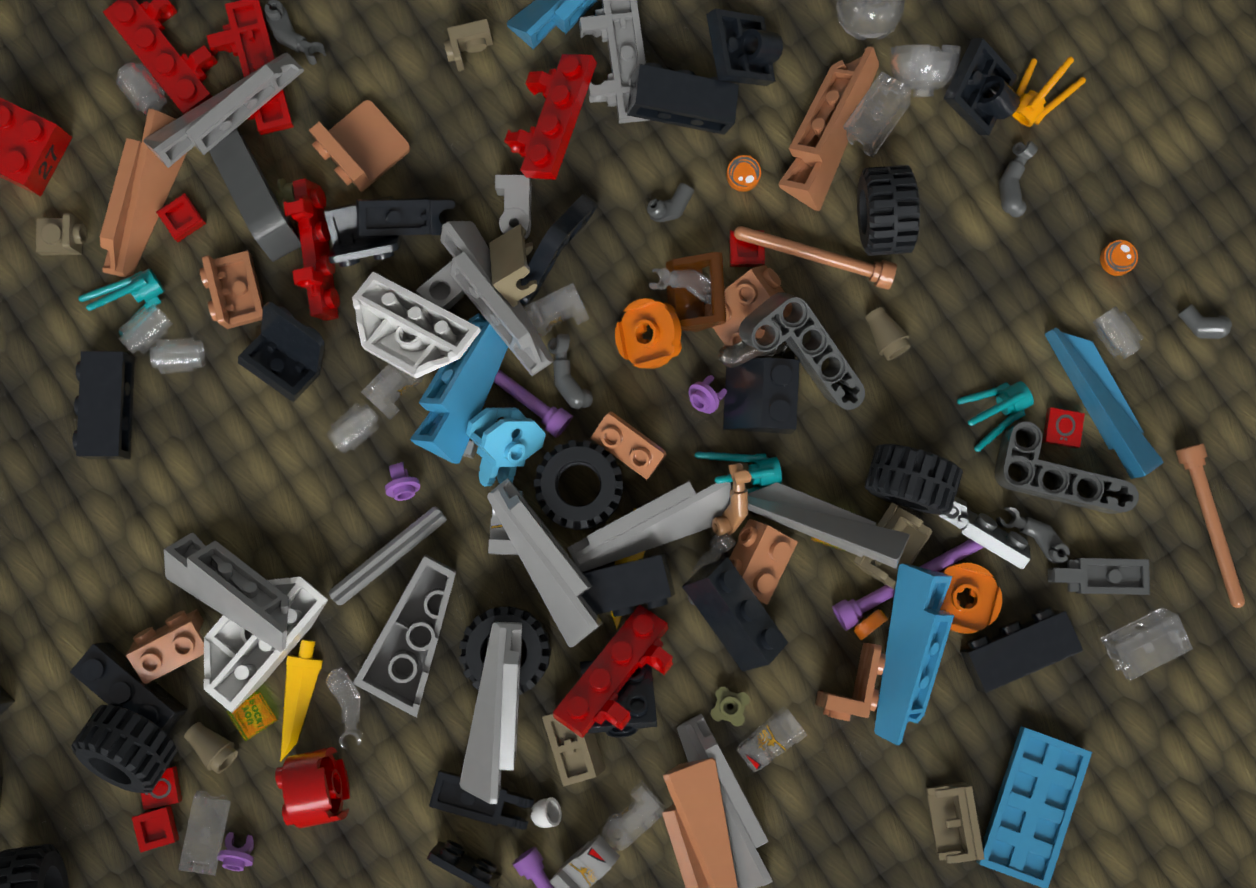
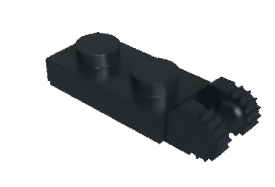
(453, 799)

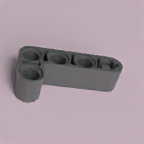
(254, 197)
(811, 354)
(1065, 477)

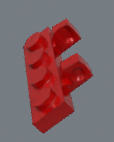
(250, 41)
(176, 74)
(564, 95)
(314, 238)
(596, 692)

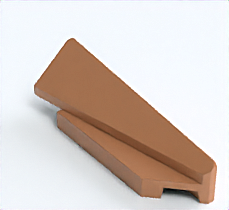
(821, 135)
(137, 194)
(699, 825)

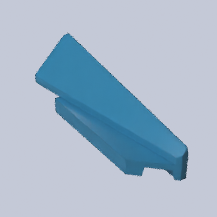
(542, 16)
(460, 394)
(1104, 402)
(913, 649)

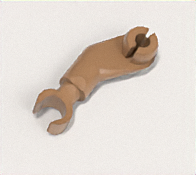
(738, 509)

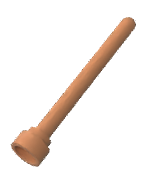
(880, 272)
(1193, 459)

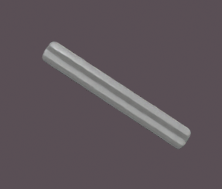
(387, 556)

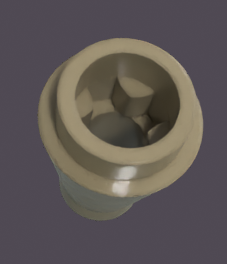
(887, 334)
(213, 749)

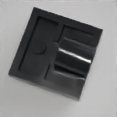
(743, 47)
(982, 88)
(637, 698)

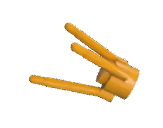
(1031, 105)

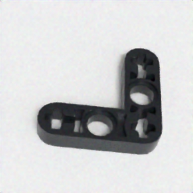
(555, 240)

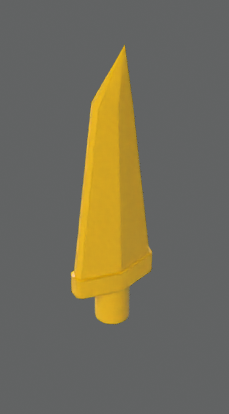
(299, 687)

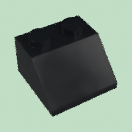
(762, 396)

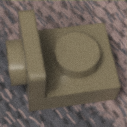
(467, 37)
(60, 235)

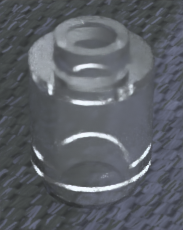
(140, 87)
(145, 329)
(1118, 333)
(177, 355)
(353, 427)

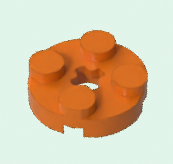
(665, 339)
(986, 597)

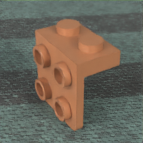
(361, 145)
(743, 298)
(864, 695)

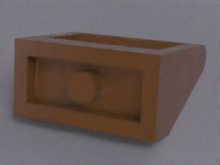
(686, 305)

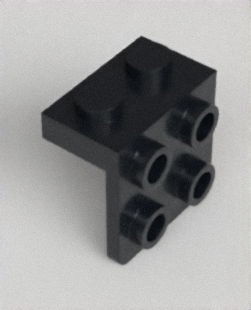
(349, 246)
(284, 353)
(451, 858)

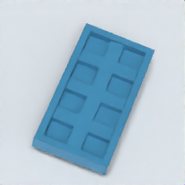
(1034, 807)

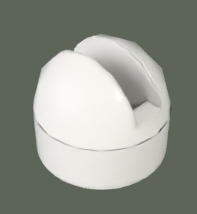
(546, 813)

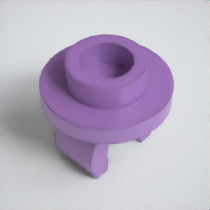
(704, 397)
(402, 486)
(236, 858)

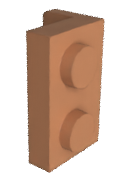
(232, 289)
(628, 445)
(762, 557)
(168, 647)

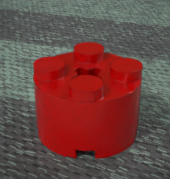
(313, 788)

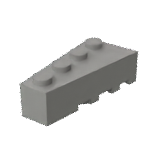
(405, 649)

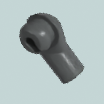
(673, 208)
(1205, 326)

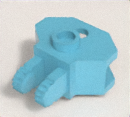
(503, 443)

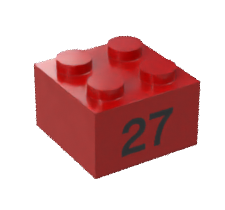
(29, 147)

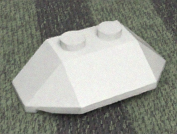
(408, 328)
(241, 662)

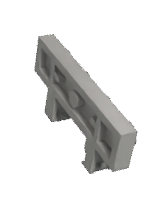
(621, 28)

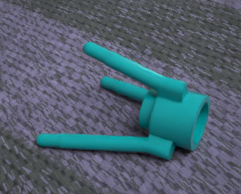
(142, 286)
(1011, 401)
(764, 470)

